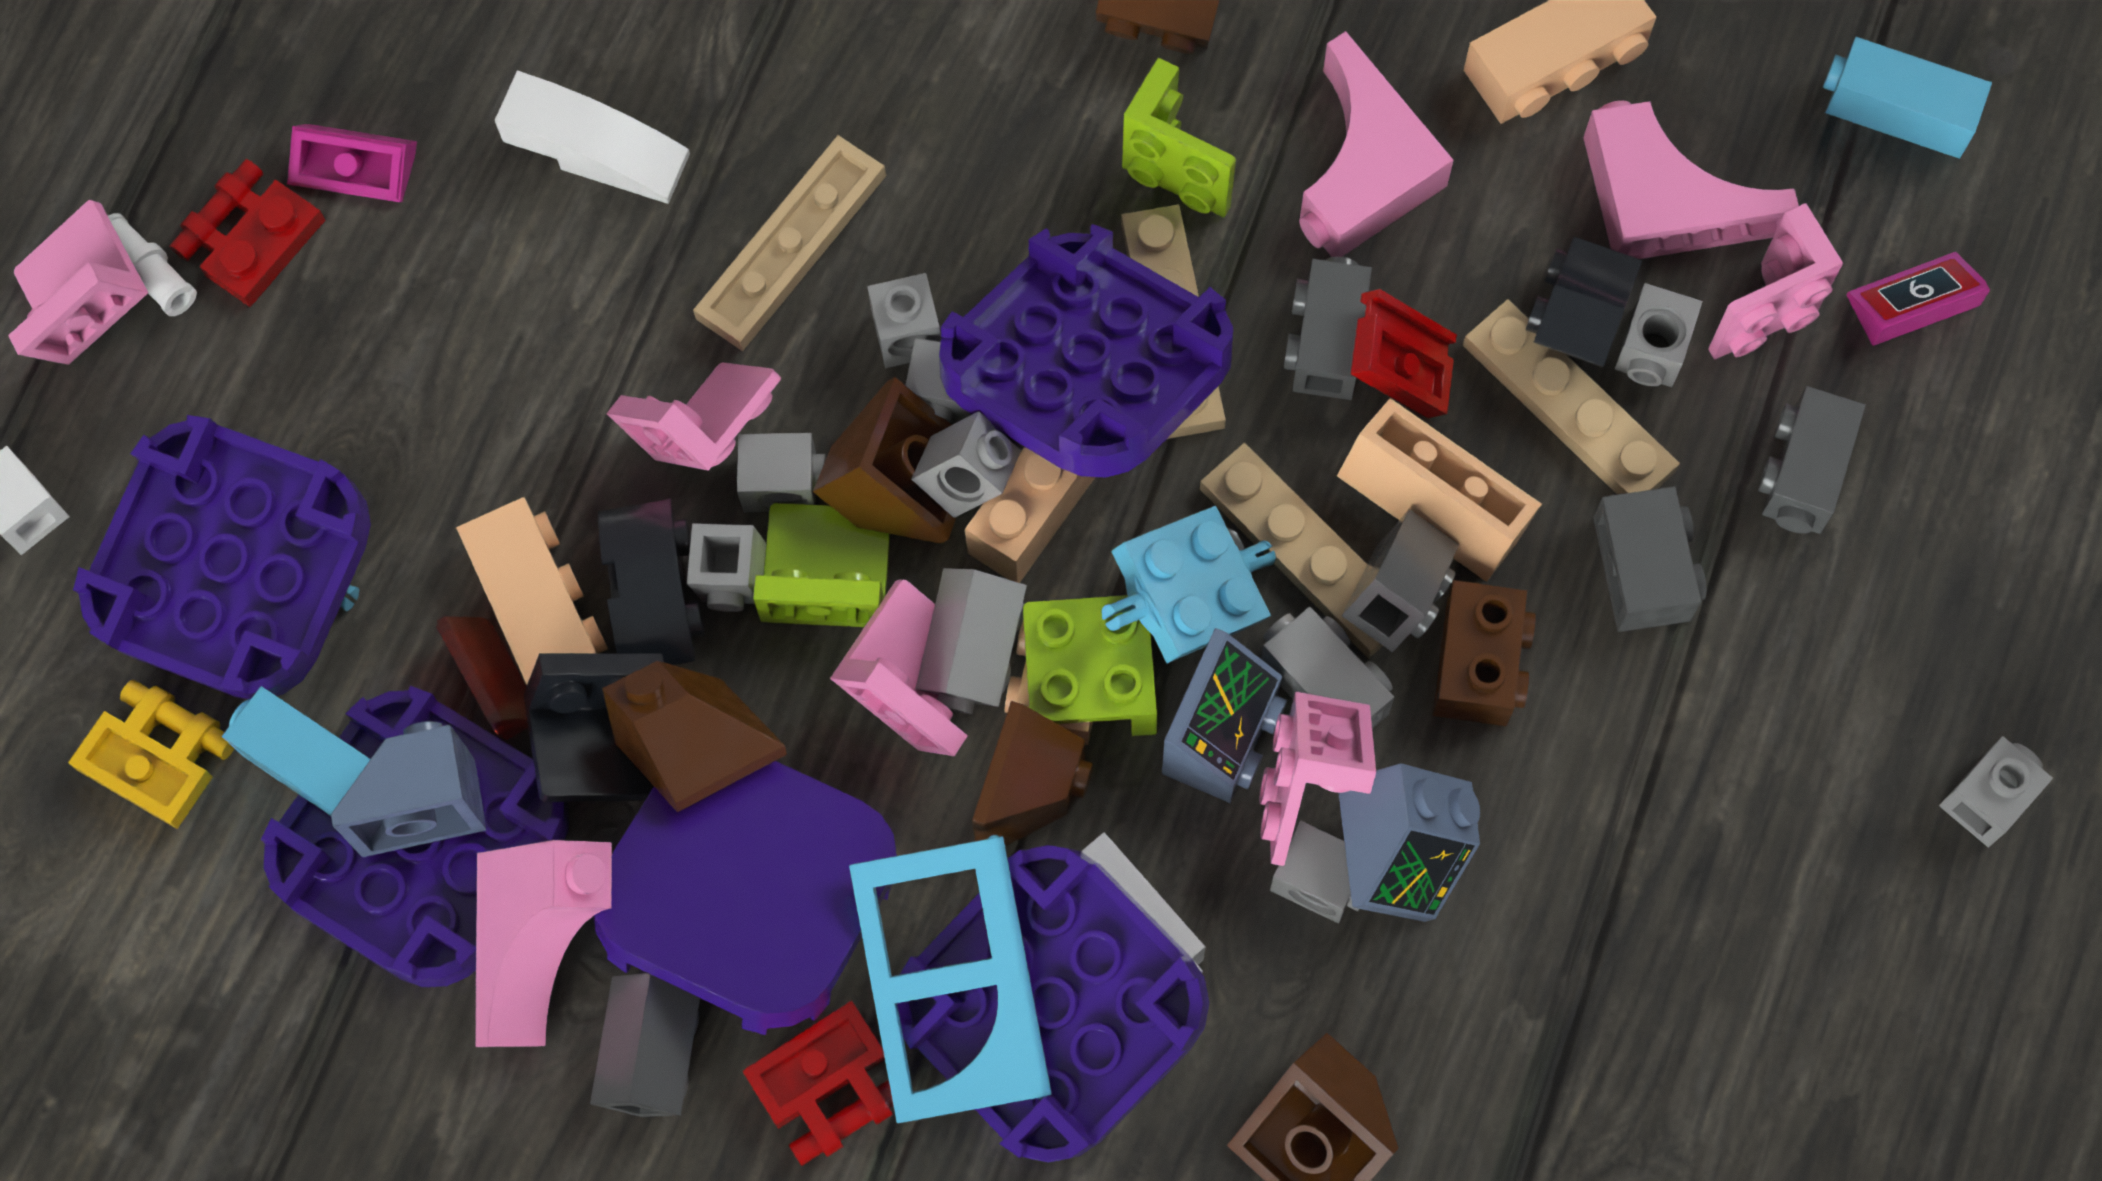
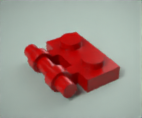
(259, 243)
(813, 1068)

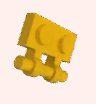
(144, 770)

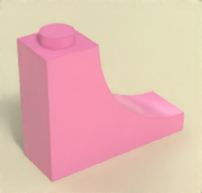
(1384, 164)
(1662, 201)
(526, 917)

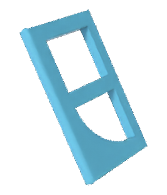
(1013, 1058)

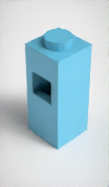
(1906, 97)
(294, 749)

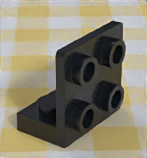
(573, 731)

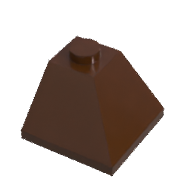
(873, 467)
(687, 731)
(1030, 776)
(1319, 1122)

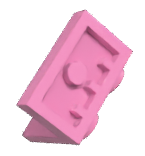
(1797, 279)
(76, 287)
(705, 427)
(885, 668)
(1317, 744)

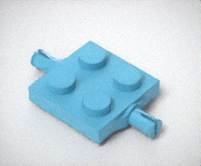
(1188, 583)

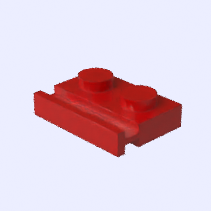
(1403, 354)

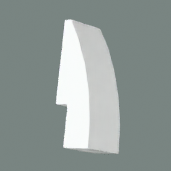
(590, 138)

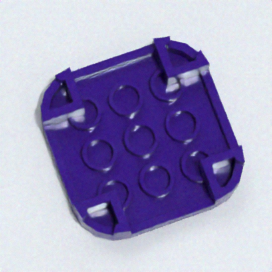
(1086, 354)
(225, 559)
(745, 894)
(416, 903)
(1107, 992)

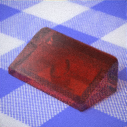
(487, 671)

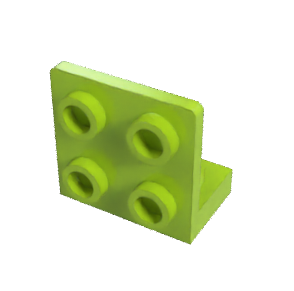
(1168, 157)
(820, 568)
(1085, 669)

